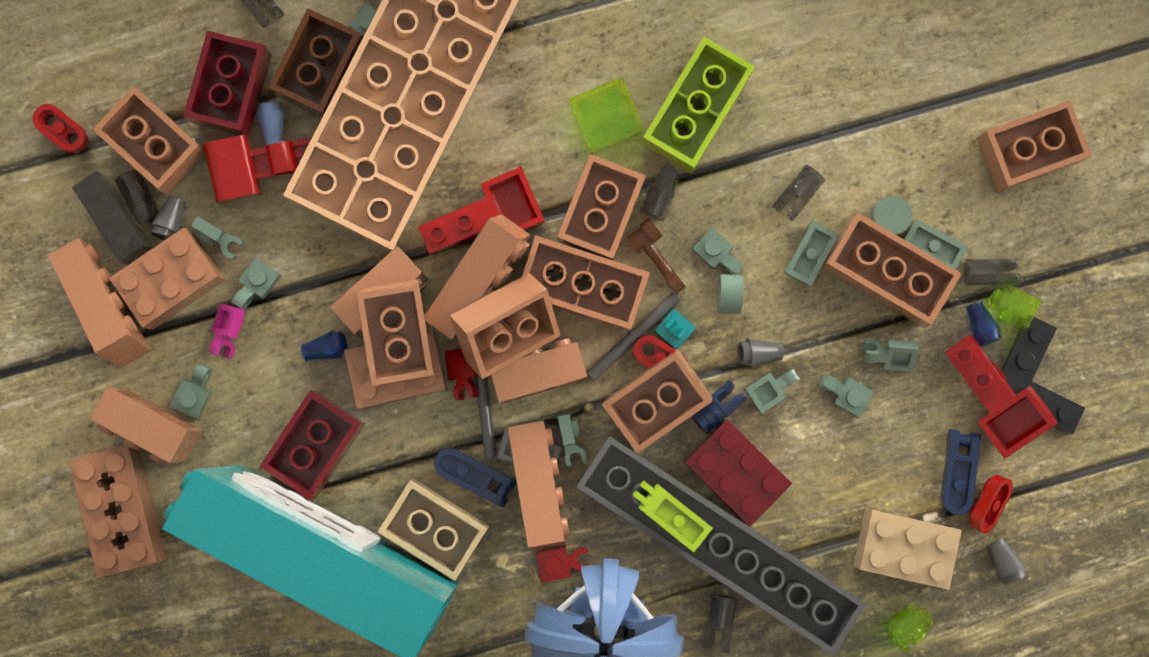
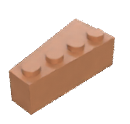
(98, 303)
(537, 486)

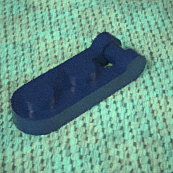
(960, 472)
(473, 475)

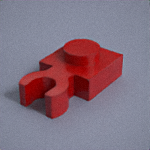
(462, 372)
(556, 564)

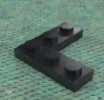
(1022, 365)

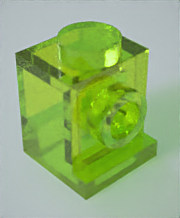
(1014, 305)
(909, 626)

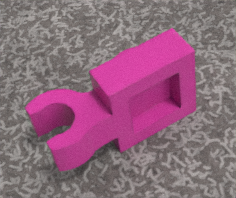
(226, 326)

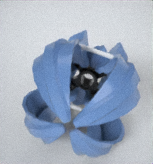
(616, 614)

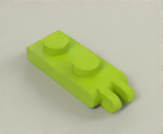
(673, 516)

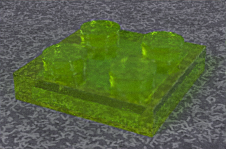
(606, 115)

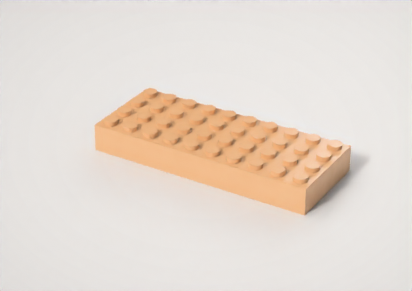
(396, 113)

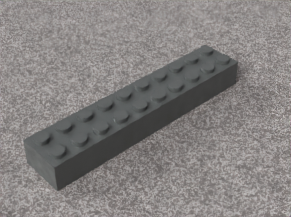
(730, 550)

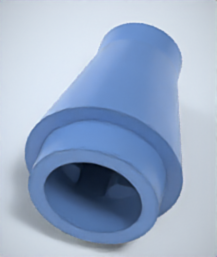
(271, 121)

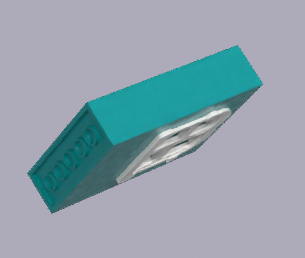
(311, 556)

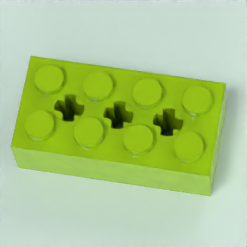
(693, 86)

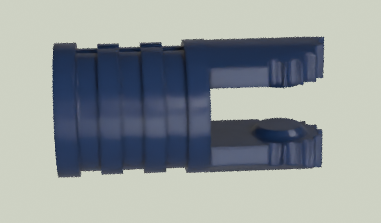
(715, 412)

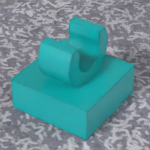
(675, 329)

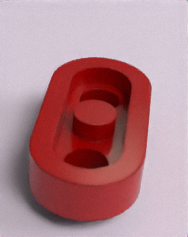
(61, 130)
(661, 350)
(991, 503)

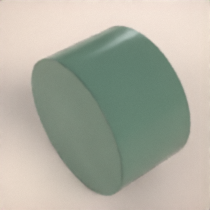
(892, 214)
(730, 293)

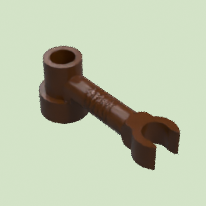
(644, 239)

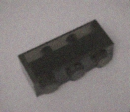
(112, 217)

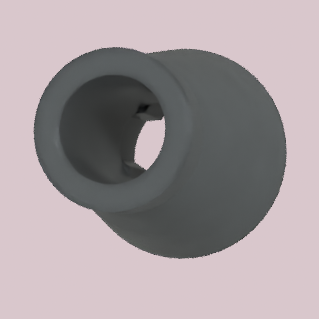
(168, 219)
(758, 352)
(1006, 562)

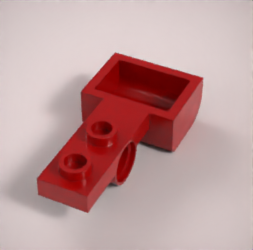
(238, 168)
(504, 195)
(1011, 417)

